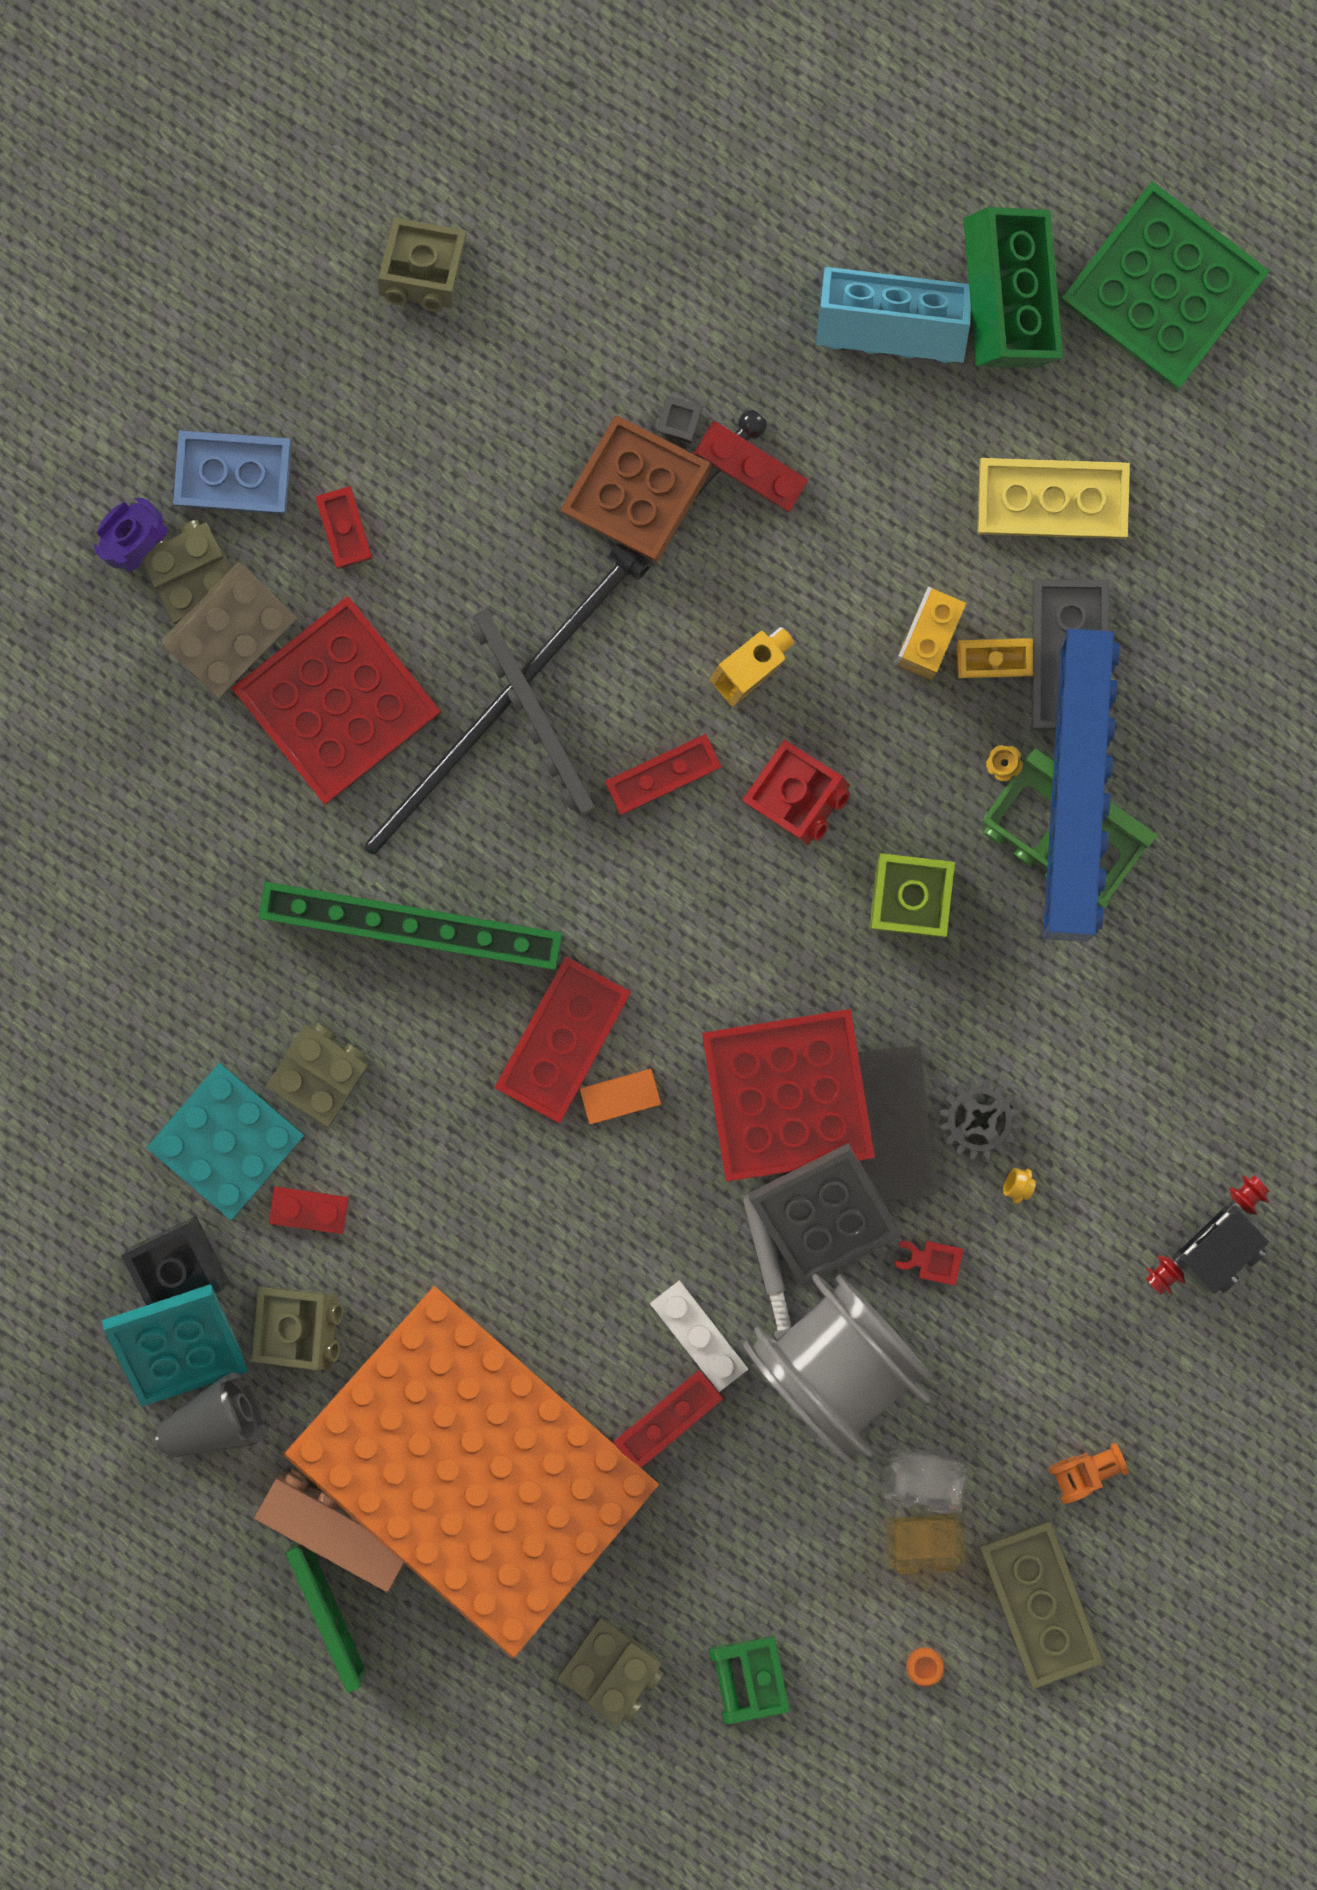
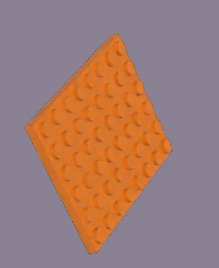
(471, 1471)

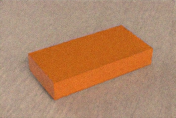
(620, 1096)

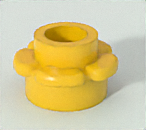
(1001, 753)
(1019, 1185)

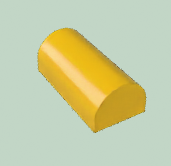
(994, 658)

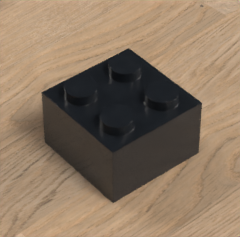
(174, 1263)

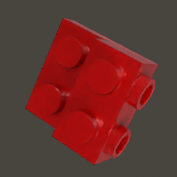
(798, 793)

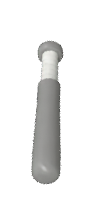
(770, 1268)

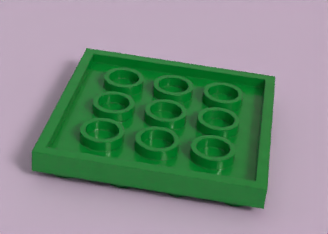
(1164, 285)

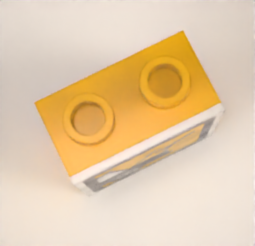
(930, 633)

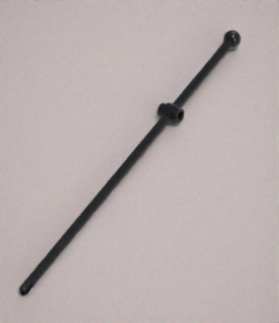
(628, 562)

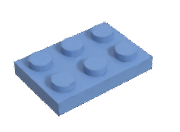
(232, 472)

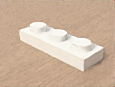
(699, 1335)

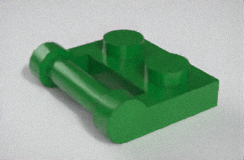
(761, 1675)

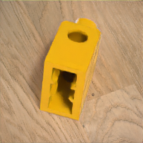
(743, 673)

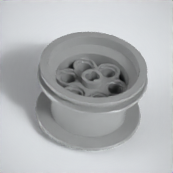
(839, 1367)

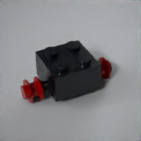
(1219, 1247)

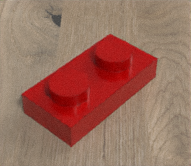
(343, 527)
(308, 1210)

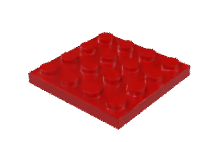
(336, 700)
(786, 1093)

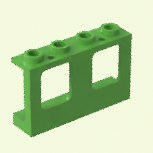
(1123, 830)

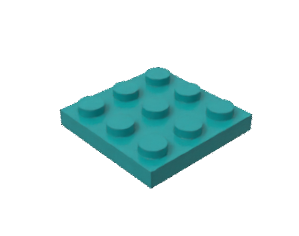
(225, 1141)
(175, 1345)

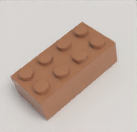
(325, 1528)

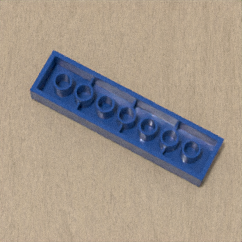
(1078, 785)

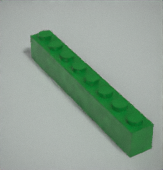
(410, 926)

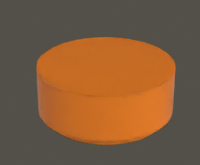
(925, 1666)

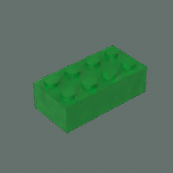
(1013, 287)

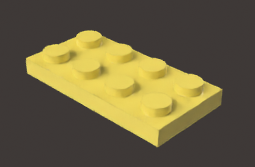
(1053, 498)

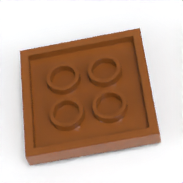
(636, 489)

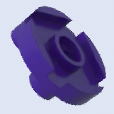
(125, 549)

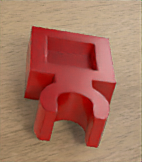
(936, 1261)

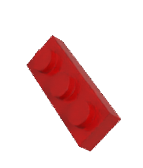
(751, 466)
(663, 774)
(668, 1419)

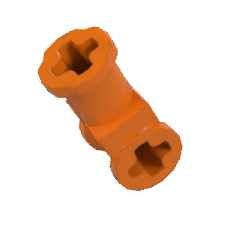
(1087, 1472)

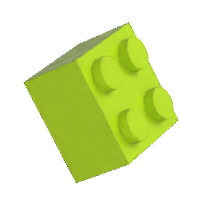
(912, 895)

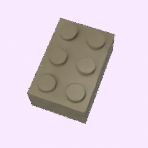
(228, 629)

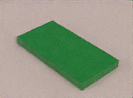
(327, 1616)

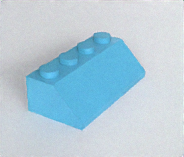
(894, 315)

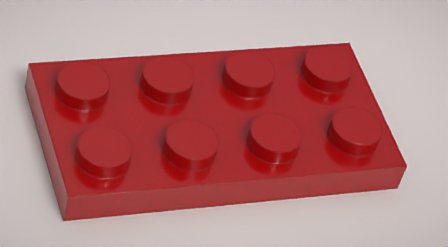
(562, 1039)

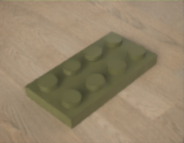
(1041, 1604)

